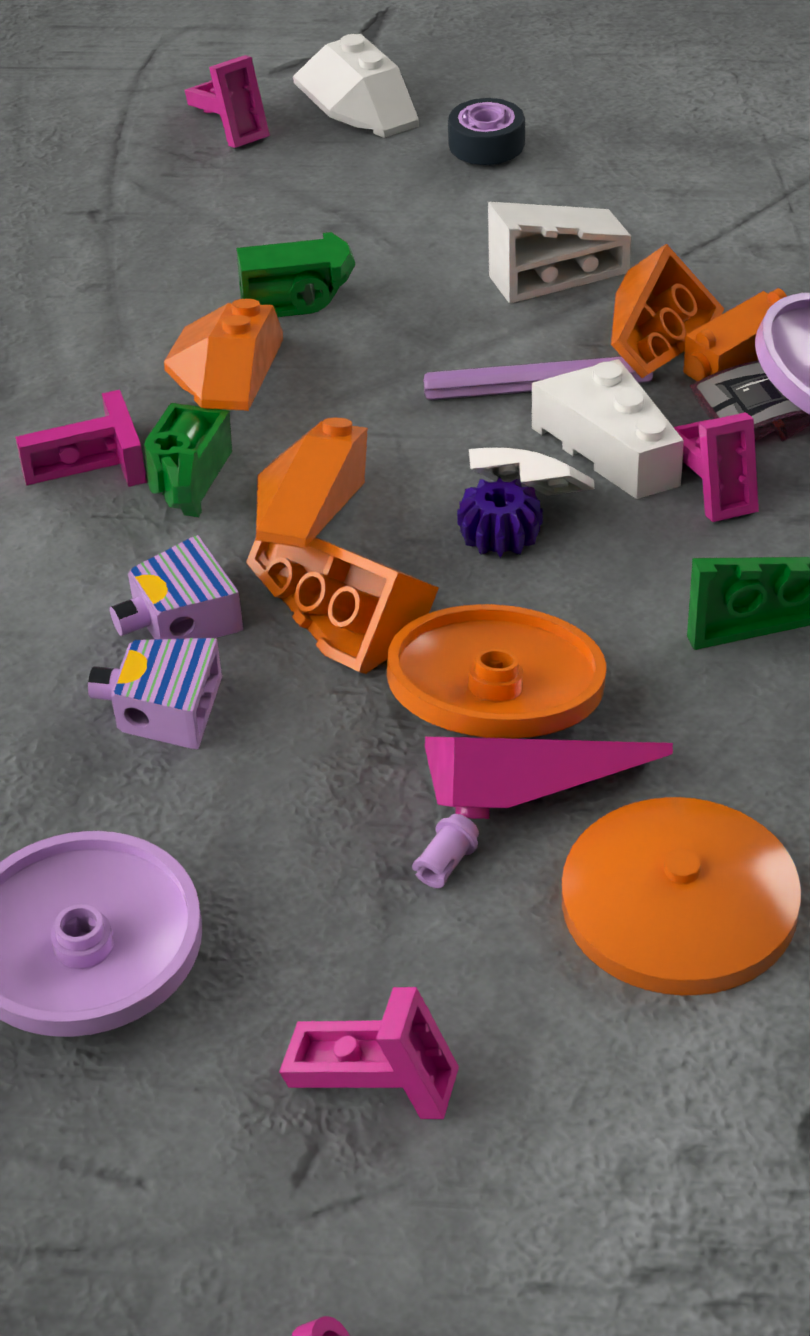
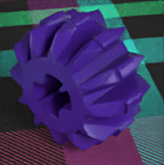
(499, 516)

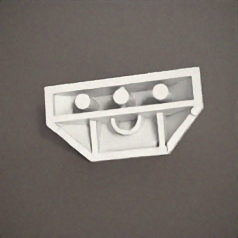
(358, 86)

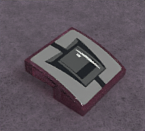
(750, 391)

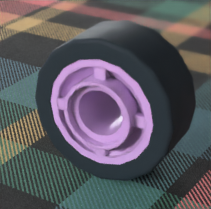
(486, 131)

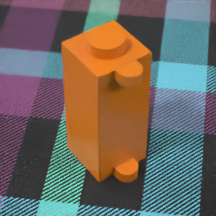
(727, 338)

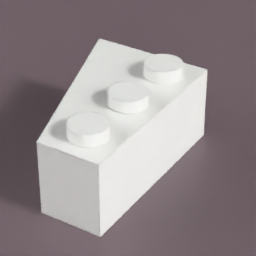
(553, 248)
(613, 424)

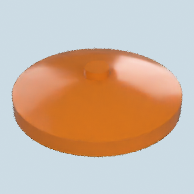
(496, 671)
(680, 896)

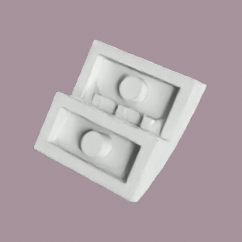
(532, 468)

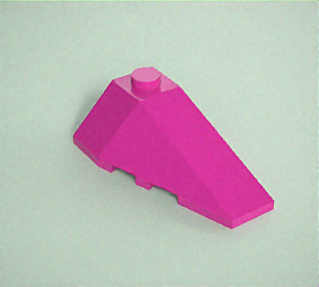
(509, 772)

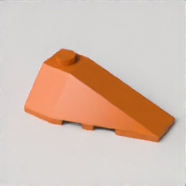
(656, 310)
(310, 483)
(342, 598)

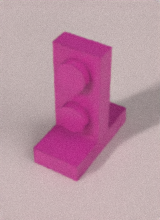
(236, 98)
(85, 446)
(726, 461)
(385, 1053)

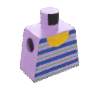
(180, 596)
(162, 689)

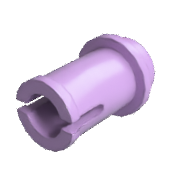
(454, 839)

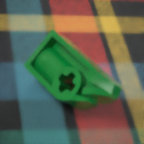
(295, 275)
(187, 454)

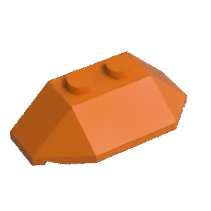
(226, 354)

